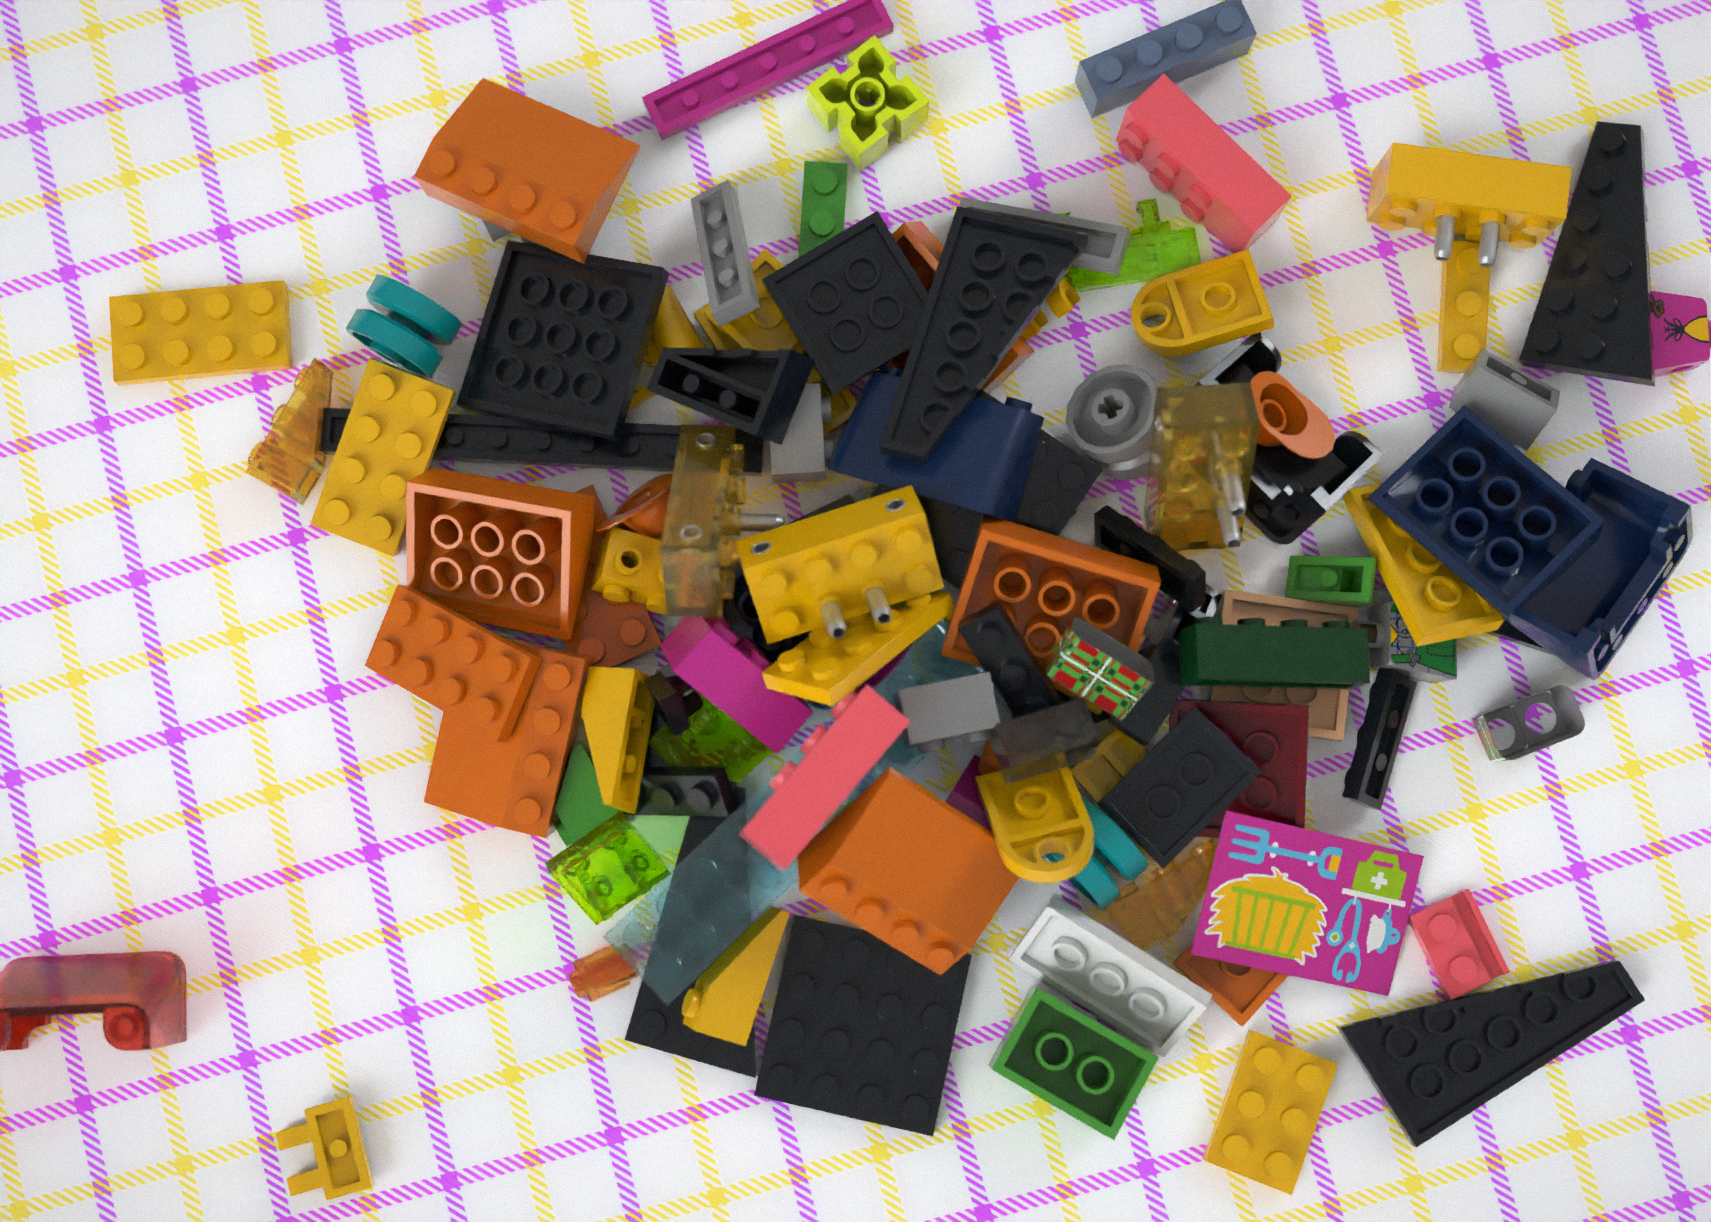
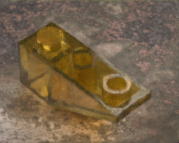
(291, 451)
(1163, 904)

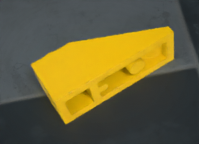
(617, 725)
(733, 985)

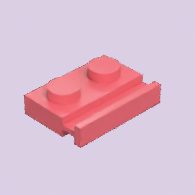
(1457, 944)

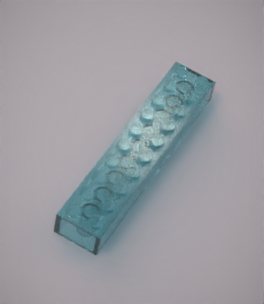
(727, 881)

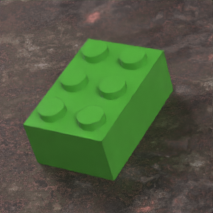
(1073, 1062)

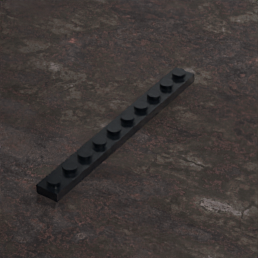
(520, 442)

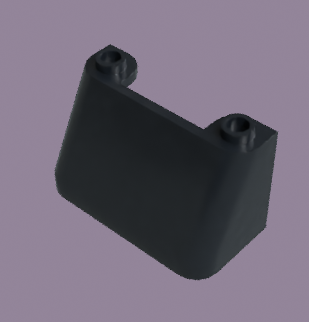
(1285, 488)

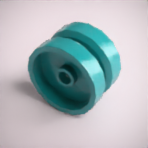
(404, 326)
(1111, 850)

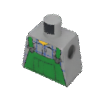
(1395, 649)

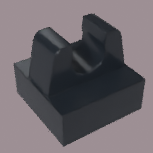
(670, 703)

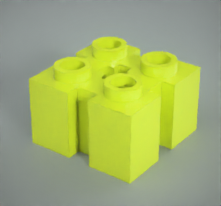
(869, 78)

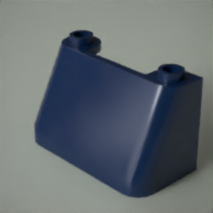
(975, 466)
(1611, 586)

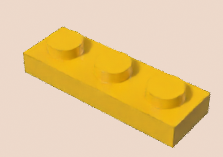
(1462, 308)

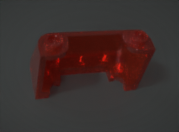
(136, 992)

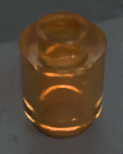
(601, 974)

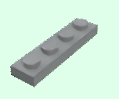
(1105, 241)
(724, 253)

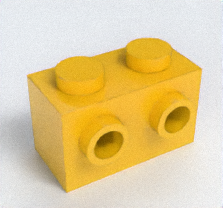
(630, 570)

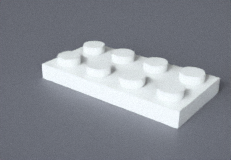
(1110, 976)

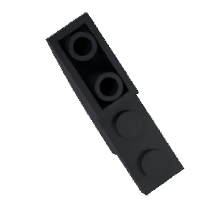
(1163, 653)

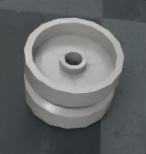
(1114, 420)

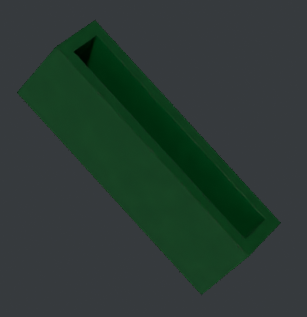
(1273, 655)

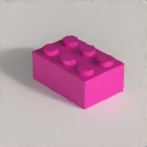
(731, 677)

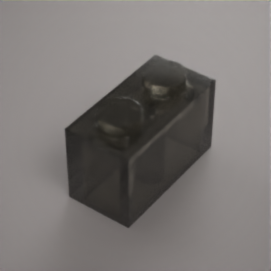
(1044, 741)

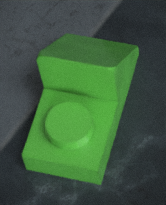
(1332, 579)

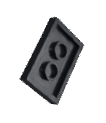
(1179, 787)

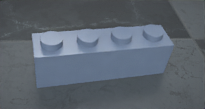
(1175, 49)

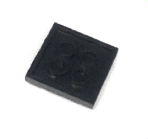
(851, 302)

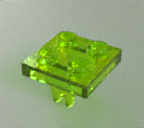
(712, 742)
(608, 868)

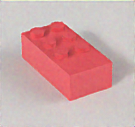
(1200, 166)
(825, 776)

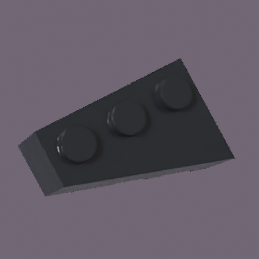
(738, 387)

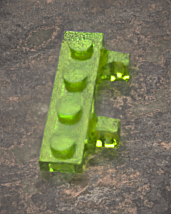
(1150, 253)

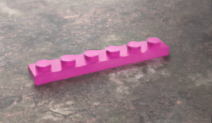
(766, 65)

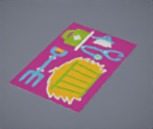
(1306, 904)

